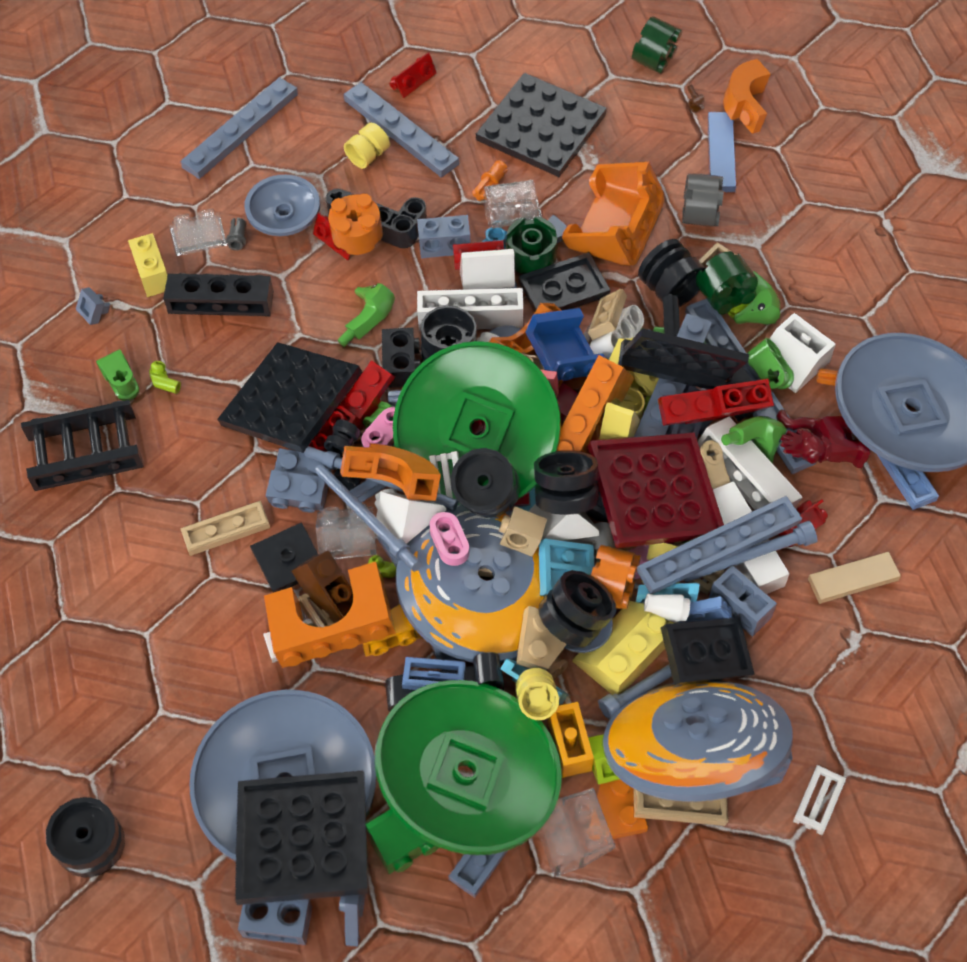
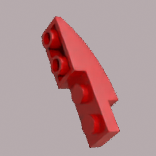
(358, 403)
(715, 403)

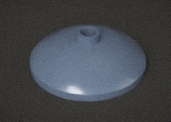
(282, 205)

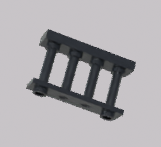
(84, 467)

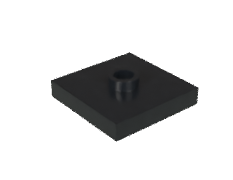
(281, 554)

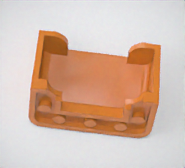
(621, 213)

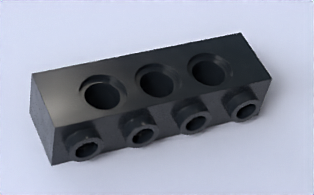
(218, 294)

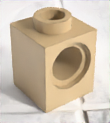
(522, 531)

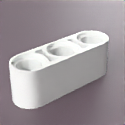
(627, 327)

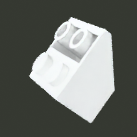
(803, 349)

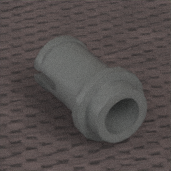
(236, 238)

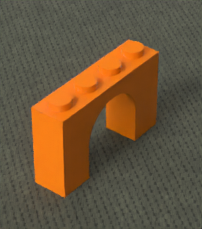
(603, 385)
(366, 620)

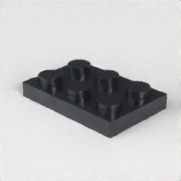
(565, 283)
(707, 651)

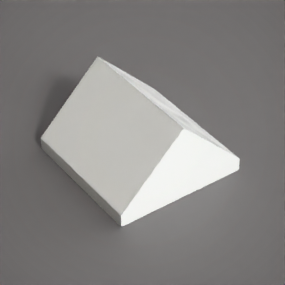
(487, 269)
(404, 516)
(566, 526)

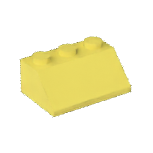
(629, 650)

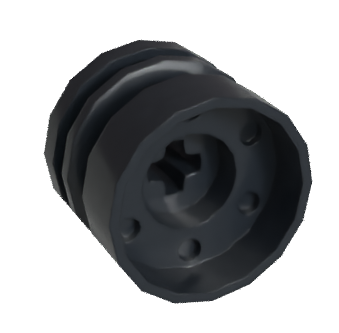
(671, 271)
(445, 328)

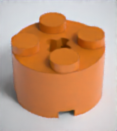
(355, 223)
(617, 573)

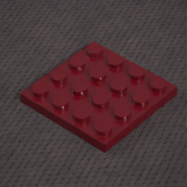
(655, 489)

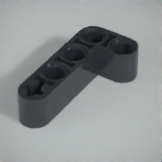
(398, 227)
(484, 670)

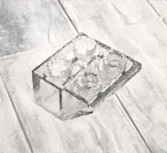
(510, 202)
(197, 232)
(344, 533)
(576, 833)

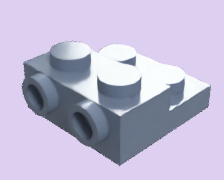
(296, 483)

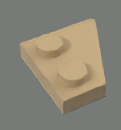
(536, 644)

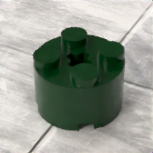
(656, 44)
(533, 244)
(727, 282)

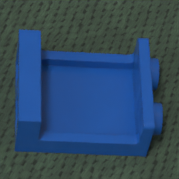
(561, 343)

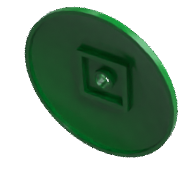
(479, 384)
(473, 727)

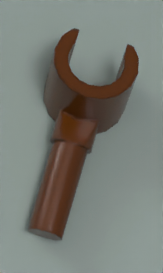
(695, 103)

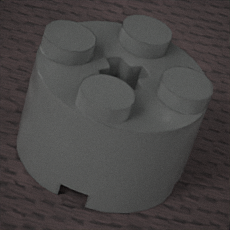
(702, 199)

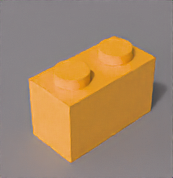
(571, 740)

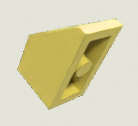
(618, 423)

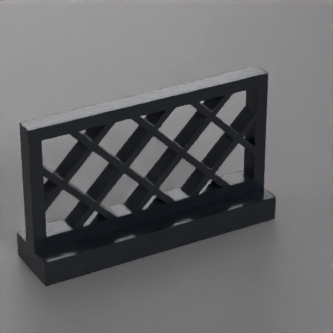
(680, 359)

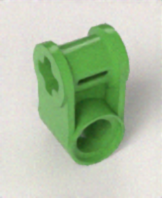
(767, 361)
(119, 375)

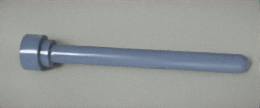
(803, 534)
(611, 703)

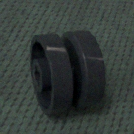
(475, 469)
(566, 482)
(577, 608)
(85, 837)

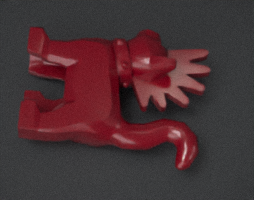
(827, 441)

